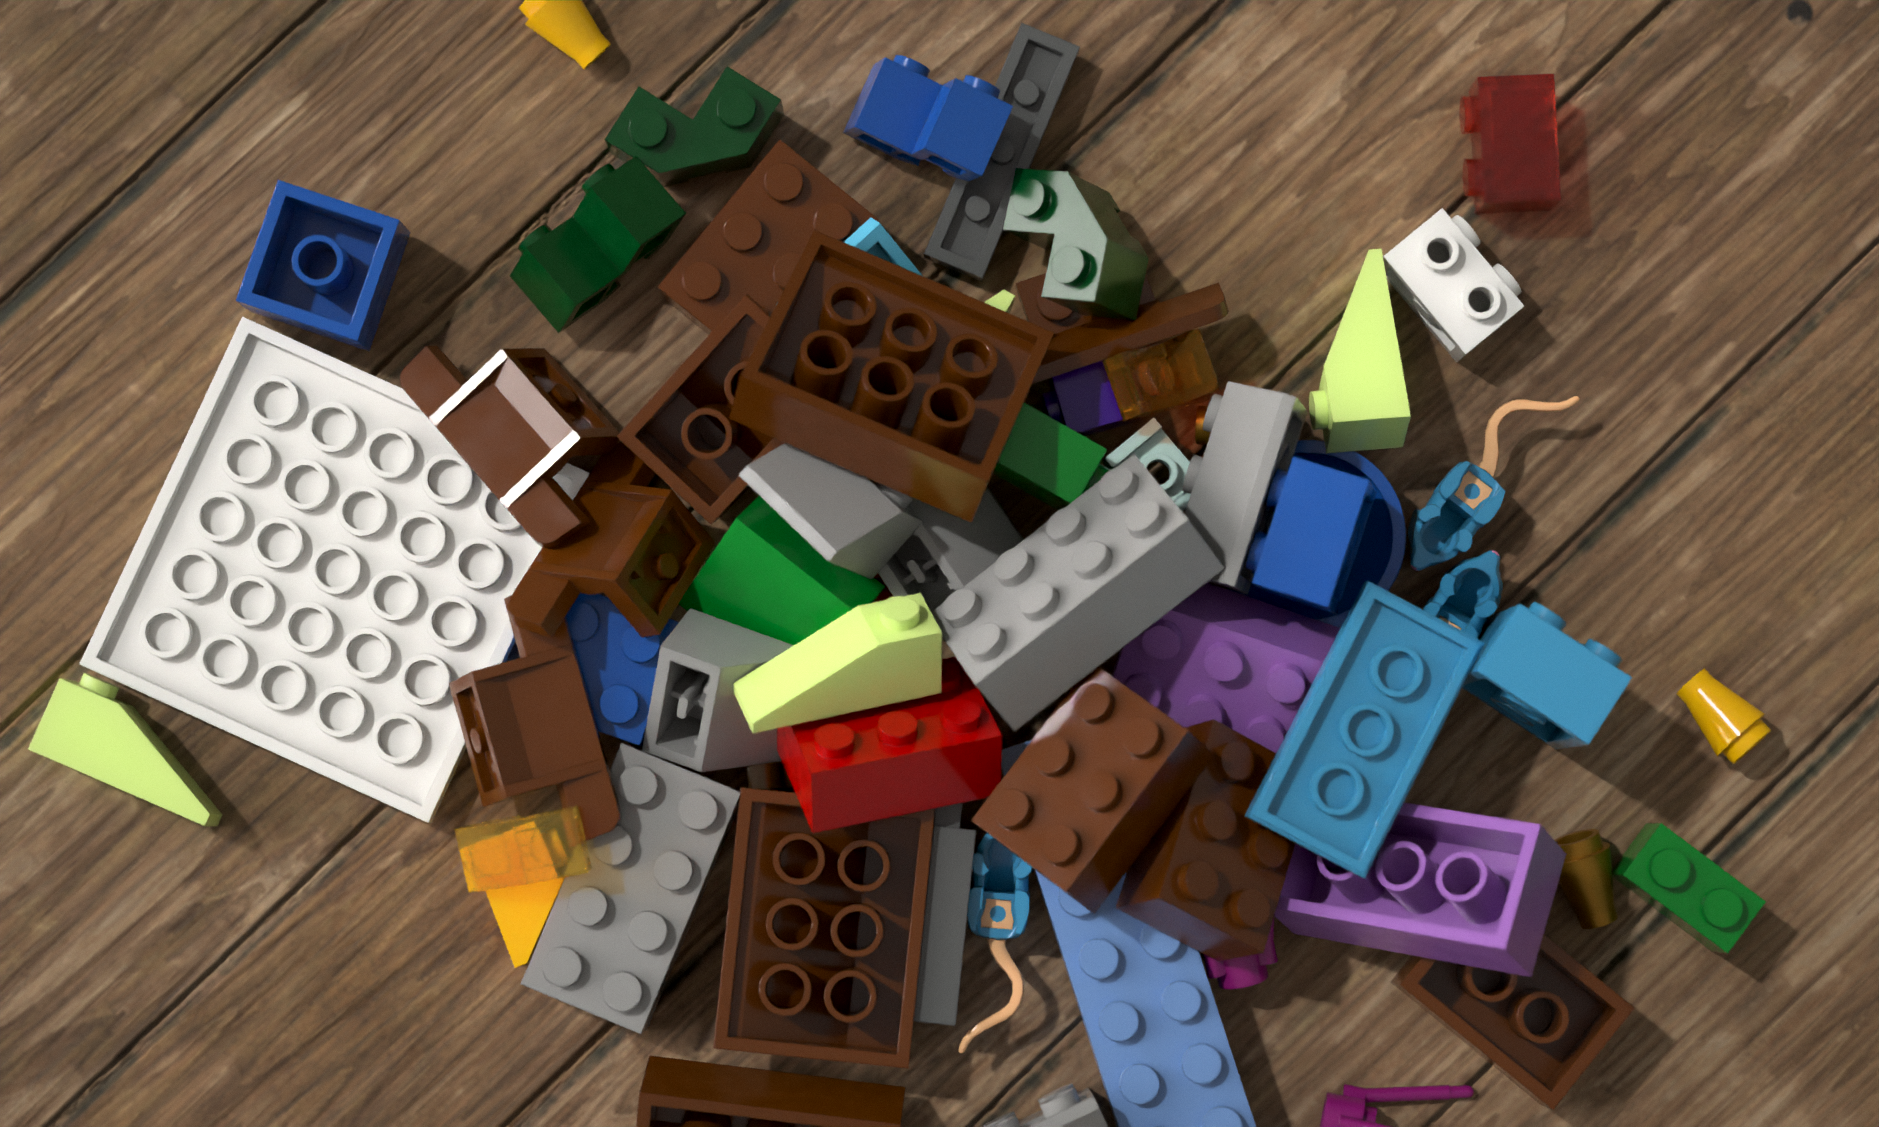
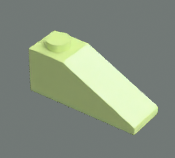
(1363, 382)
(853, 664)
(115, 745)

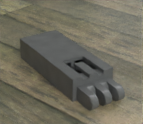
(944, 918)

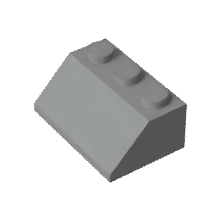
(1229, 486)

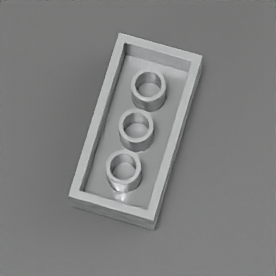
(1075, 592)
(628, 917)

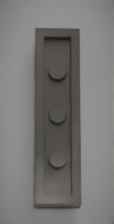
(977, 209)

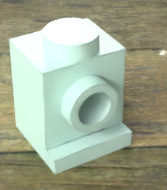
(1153, 445)

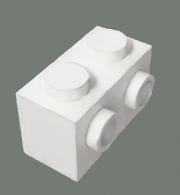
(1452, 283)

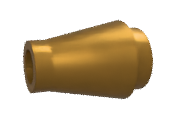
(1588, 878)

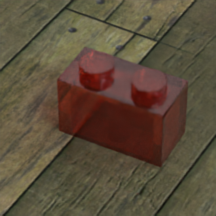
(1512, 143)

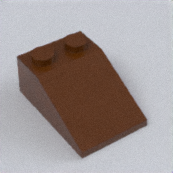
(687, 424)

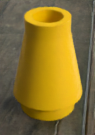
(567, 27)
(1723, 716)

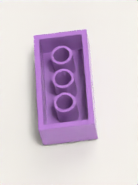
(1227, 663)
(1437, 890)

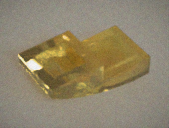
(523, 849)

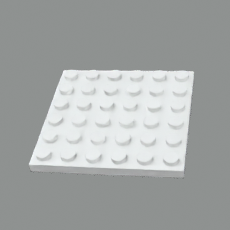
(319, 574)

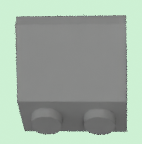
(834, 509)

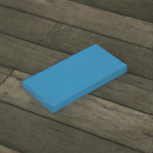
(1364, 729)

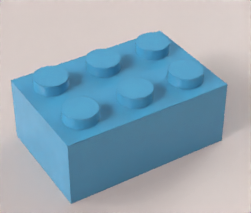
(1545, 676)

